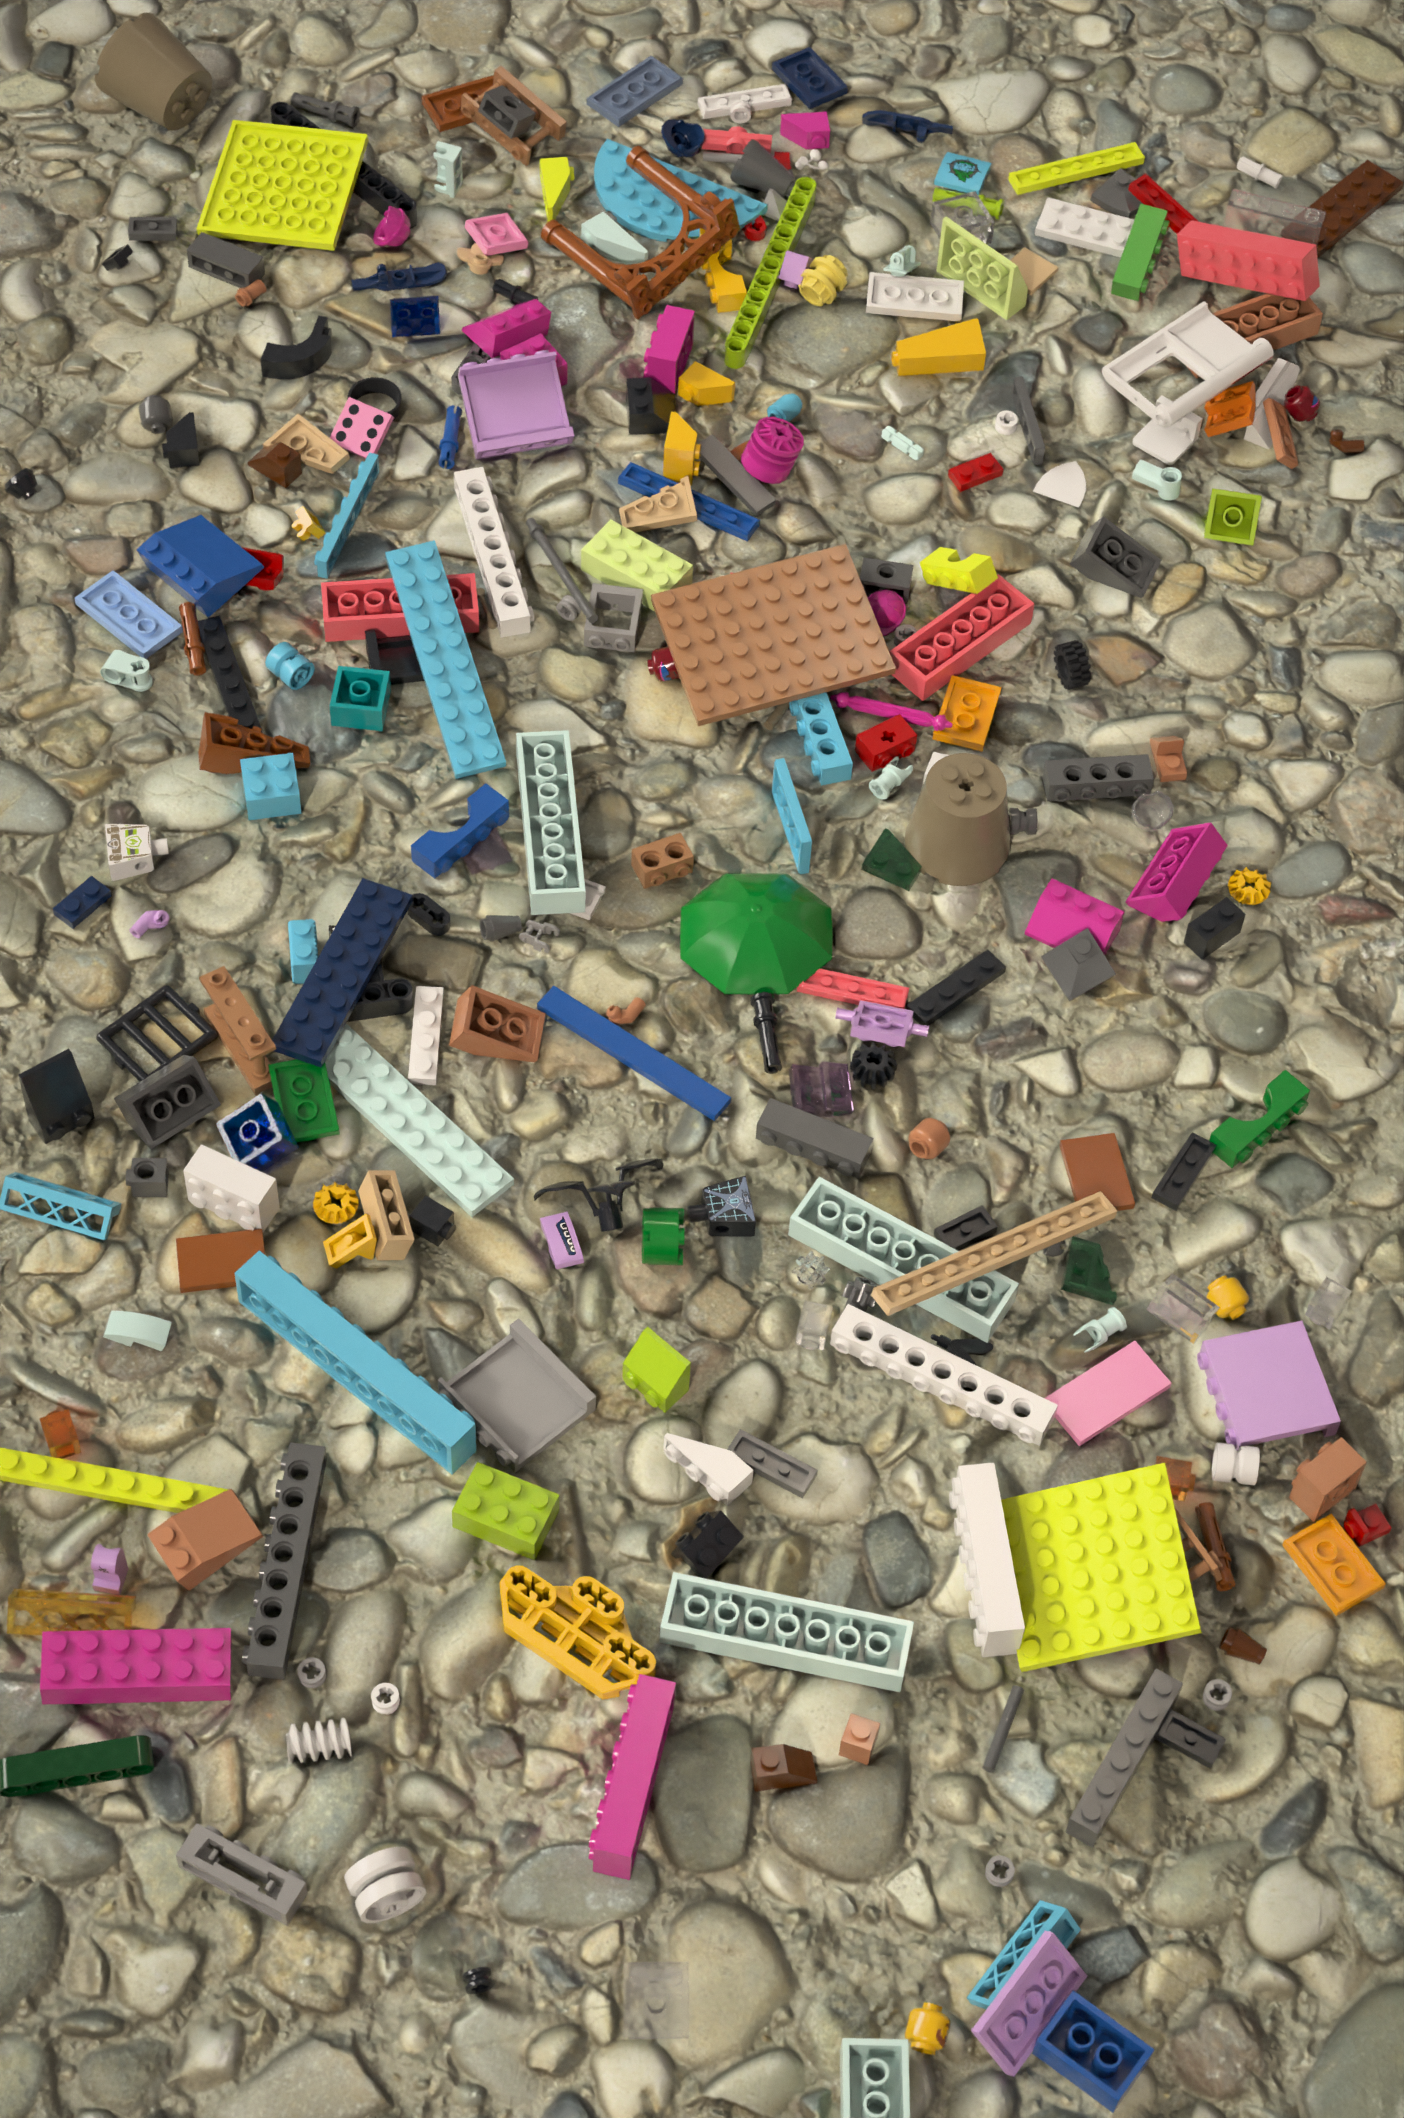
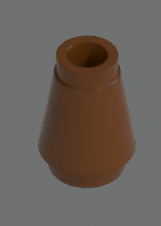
(1242, 1646)

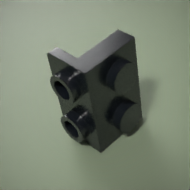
(707, 1543)

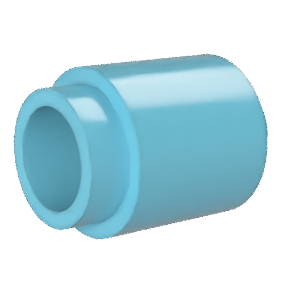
(786, 407)

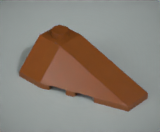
(226, 742)

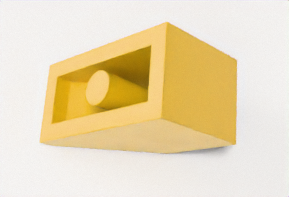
(705, 386)

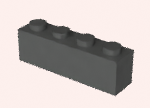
(814, 1138)

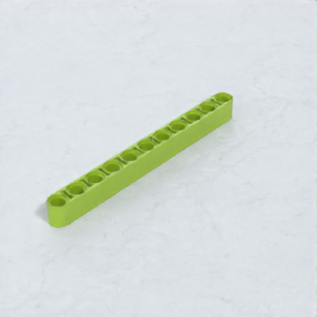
(766, 280)

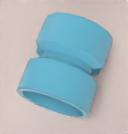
(289, 665)

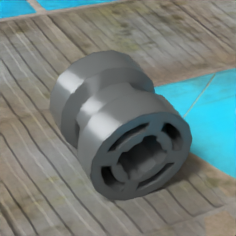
(1023, 821)

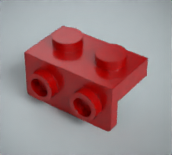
(272, 572)

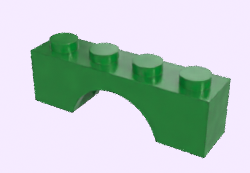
(1239, 1138)

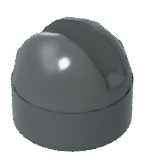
(1054, 1250)

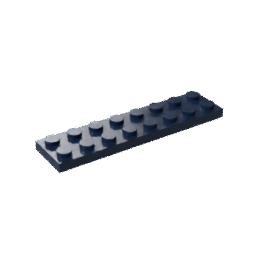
(341, 972)

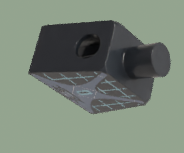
(726, 1209)

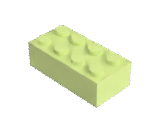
(632, 561)

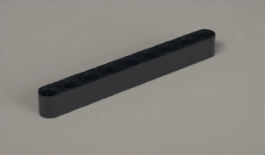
(369, 185)

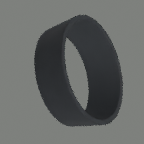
(377, 385)

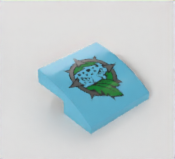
(962, 173)

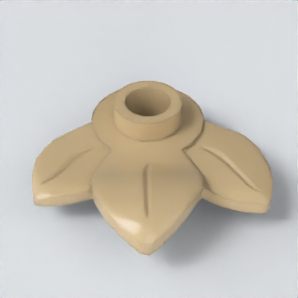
(477, 260)

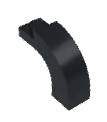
(301, 359)

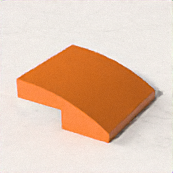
(1231, 409)

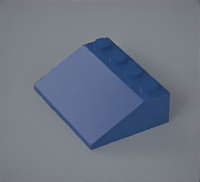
(199, 563)

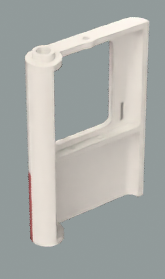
(1203, 346)

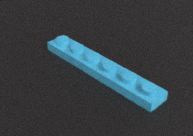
(350, 509)

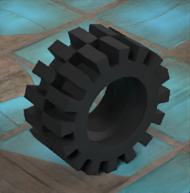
(1072, 664)

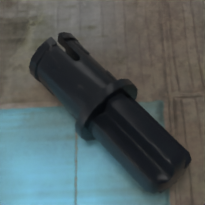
(513, 293)

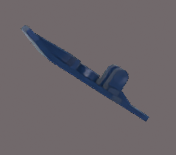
(905, 122)
(409, 278)

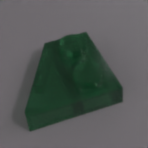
(892, 862)
(1086, 1272)

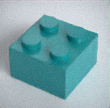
(360, 698)

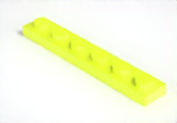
(1076, 168)

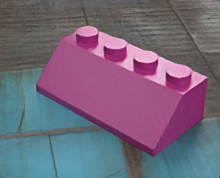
(1177, 872)

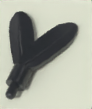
(963, 1347)

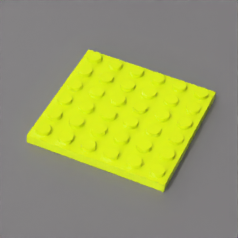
(283, 185)
(1099, 1567)

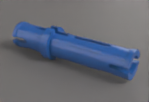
(449, 443)

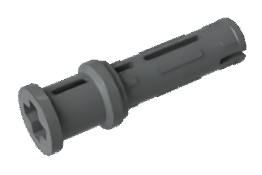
(336, 109)

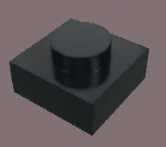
(118, 258)

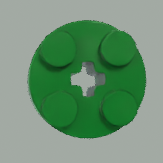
(662, 1236)

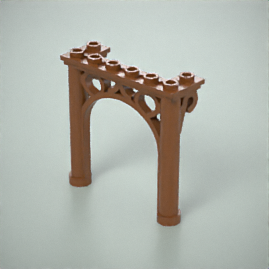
(626, 281)

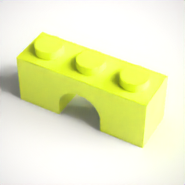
(947, 570)

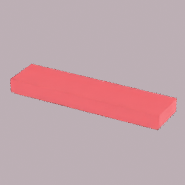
(853, 989)

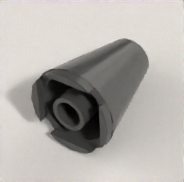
(762, 171)

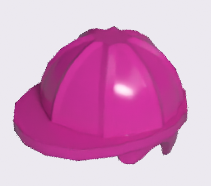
(393, 228)
(888, 610)

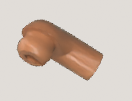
(628, 1015)

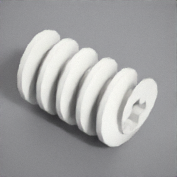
(318, 1740)

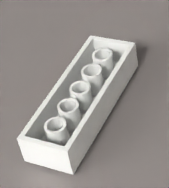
(987, 1560)

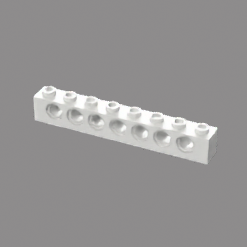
(492, 552)
(936, 1361)

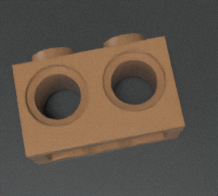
(656, 861)

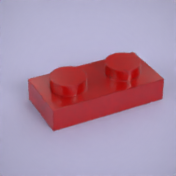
(975, 472)

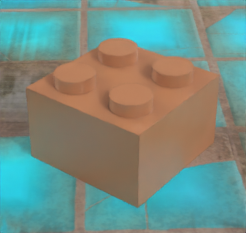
(1327, 1478)

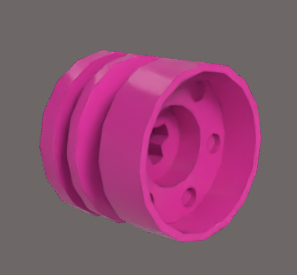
(772, 450)

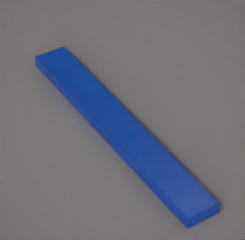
(634, 1053)

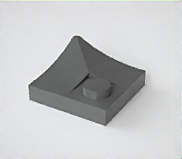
(1116, 197)
(1078, 965)

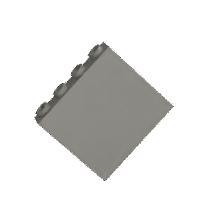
(519, 1397)

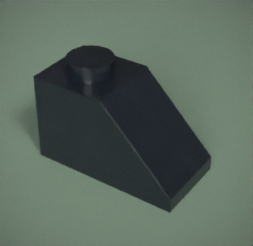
(182, 443)

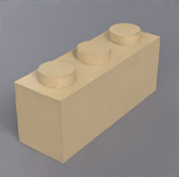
(385, 1205)

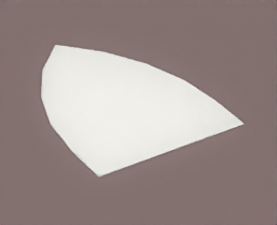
(1063, 484)

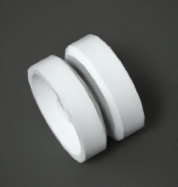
(385, 1884)

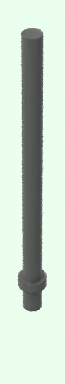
(537, 532)

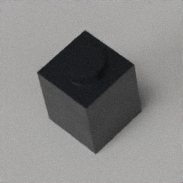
(432, 1221)

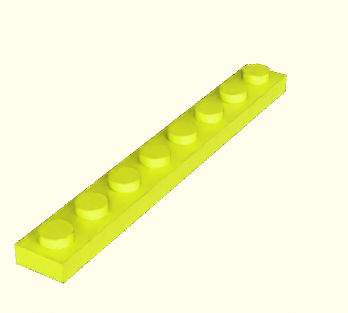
(102, 1482)

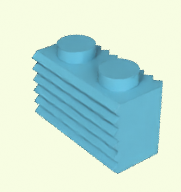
(302, 948)

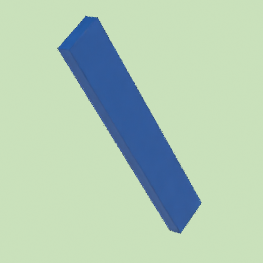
(707, 509)

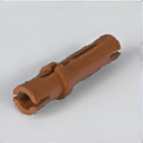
(193, 647)
(1214, 1542)

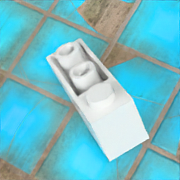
(713, 1466)

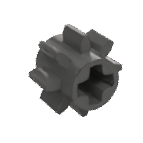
(860, 1293)

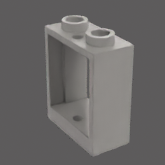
(617, 599)

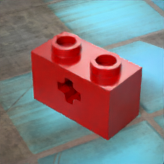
(885, 742)

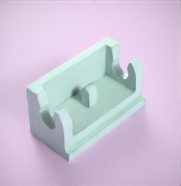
(449, 168)

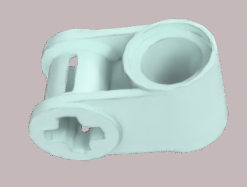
(125, 669)

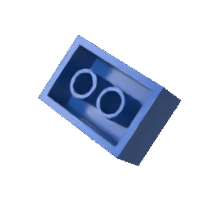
(1093, 2051)

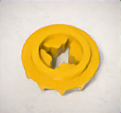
(1249, 895)
(333, 1213)

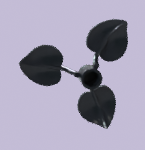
(608, 1213)

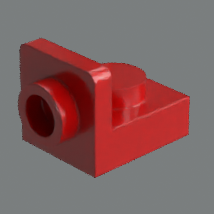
(1366, 1524)

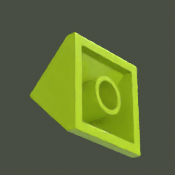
(1232, 516)

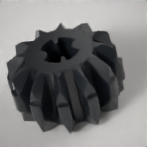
(873, 1066)

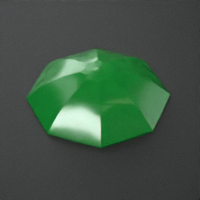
(756, 933)

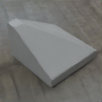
(775, 204)

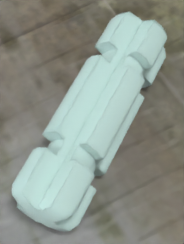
(902, 443)

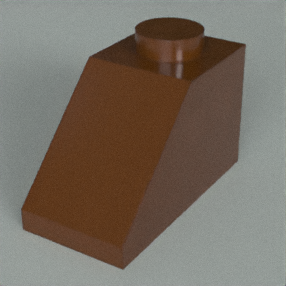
(278, 463)
(781, 1767)

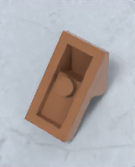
(1169, 758)

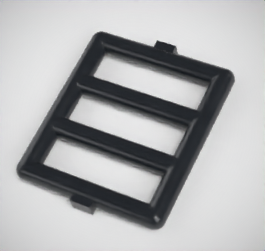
(190, 1010)

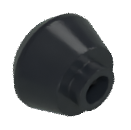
(22, 484)

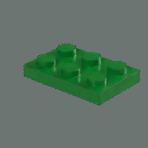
(304, 1099)

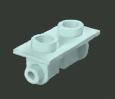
(902, 262)

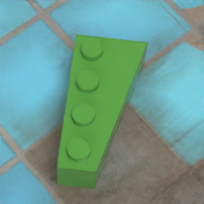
(1140, 252)

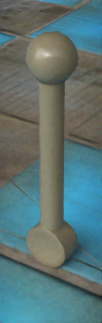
(492, 624)

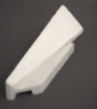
(1275, 386)

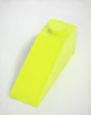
(555, 184)

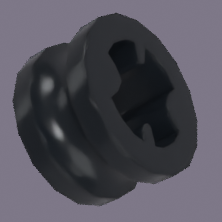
(478, 1980)

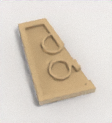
(312, 444)
(667, 508)

